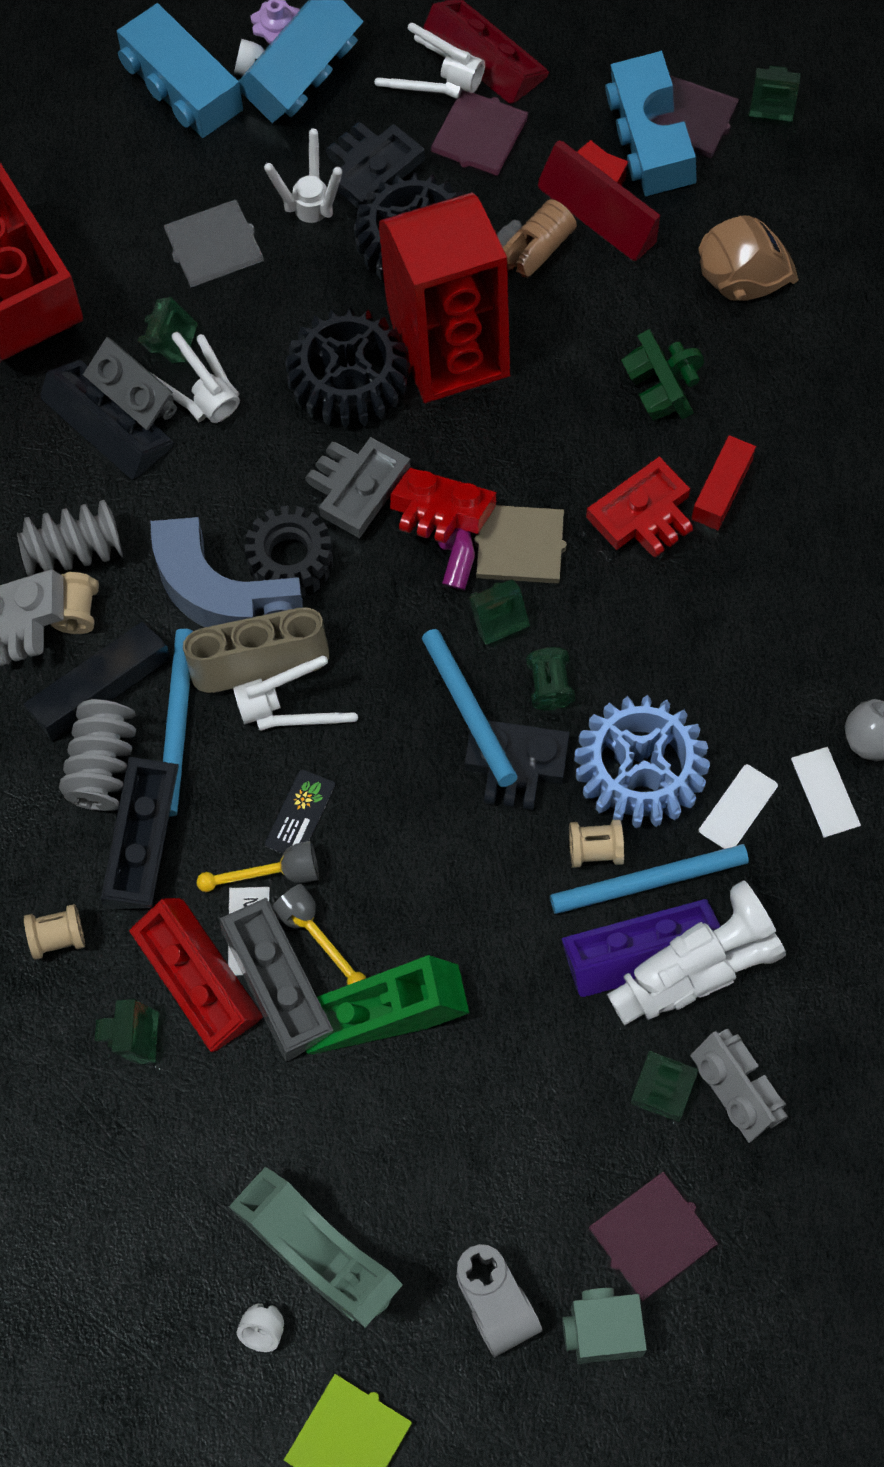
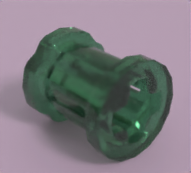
(547, 694)

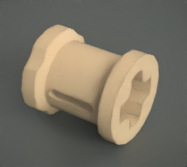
(77, 598)
(596, 843)
(54, 931)

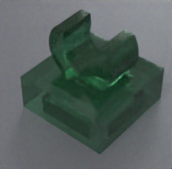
(774, 93)
(162, 323)
(499, 611)
(131, 1032)
(664, 1086)

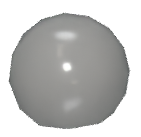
(866, 730)

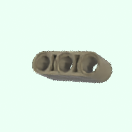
(253, 648)

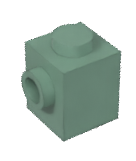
(605, 1327)

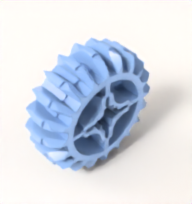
(615, 733)

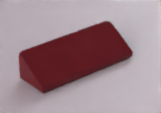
(507, 66)
(599, 201)

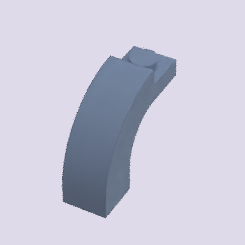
(203, 592)

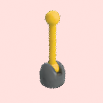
(296, 863)
(297, 910)

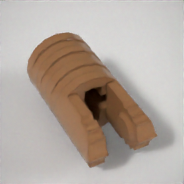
(539, 237)

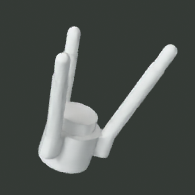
(459, 68)
(310, 195)
(213, 394)
(259, 699)

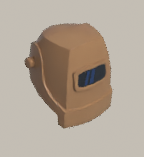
(745, 259)

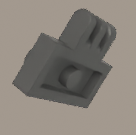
(357, 483)

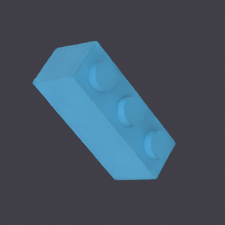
(300, 57)
(179, 71)

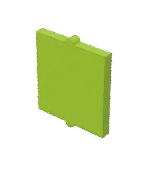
(348, 1430)

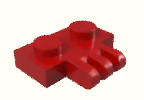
(440, 504)
(643, 509)

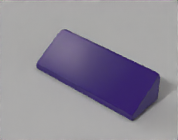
(609, 952)

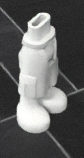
(700, 960)

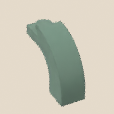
(315, 1248)

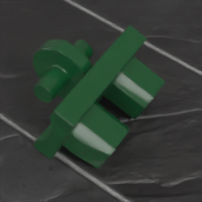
(668, 394)

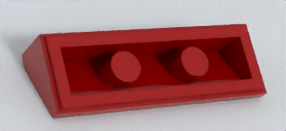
(195, 973)

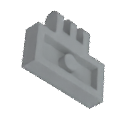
(24, 612)

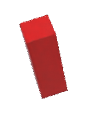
(723, 482)

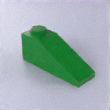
(393, 1003)

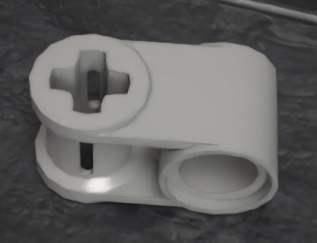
(498, 1308)

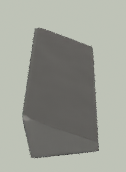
(275, 978)

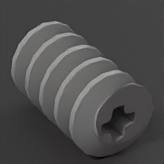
(69, 539)
(95, 753)

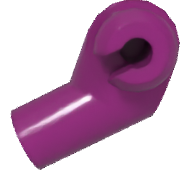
(460, 559)

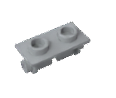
(724, 1065)

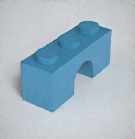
(660, 153)

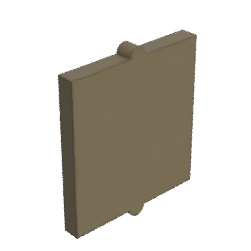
(521, 545)

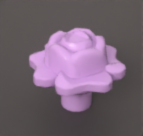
(272, 19)

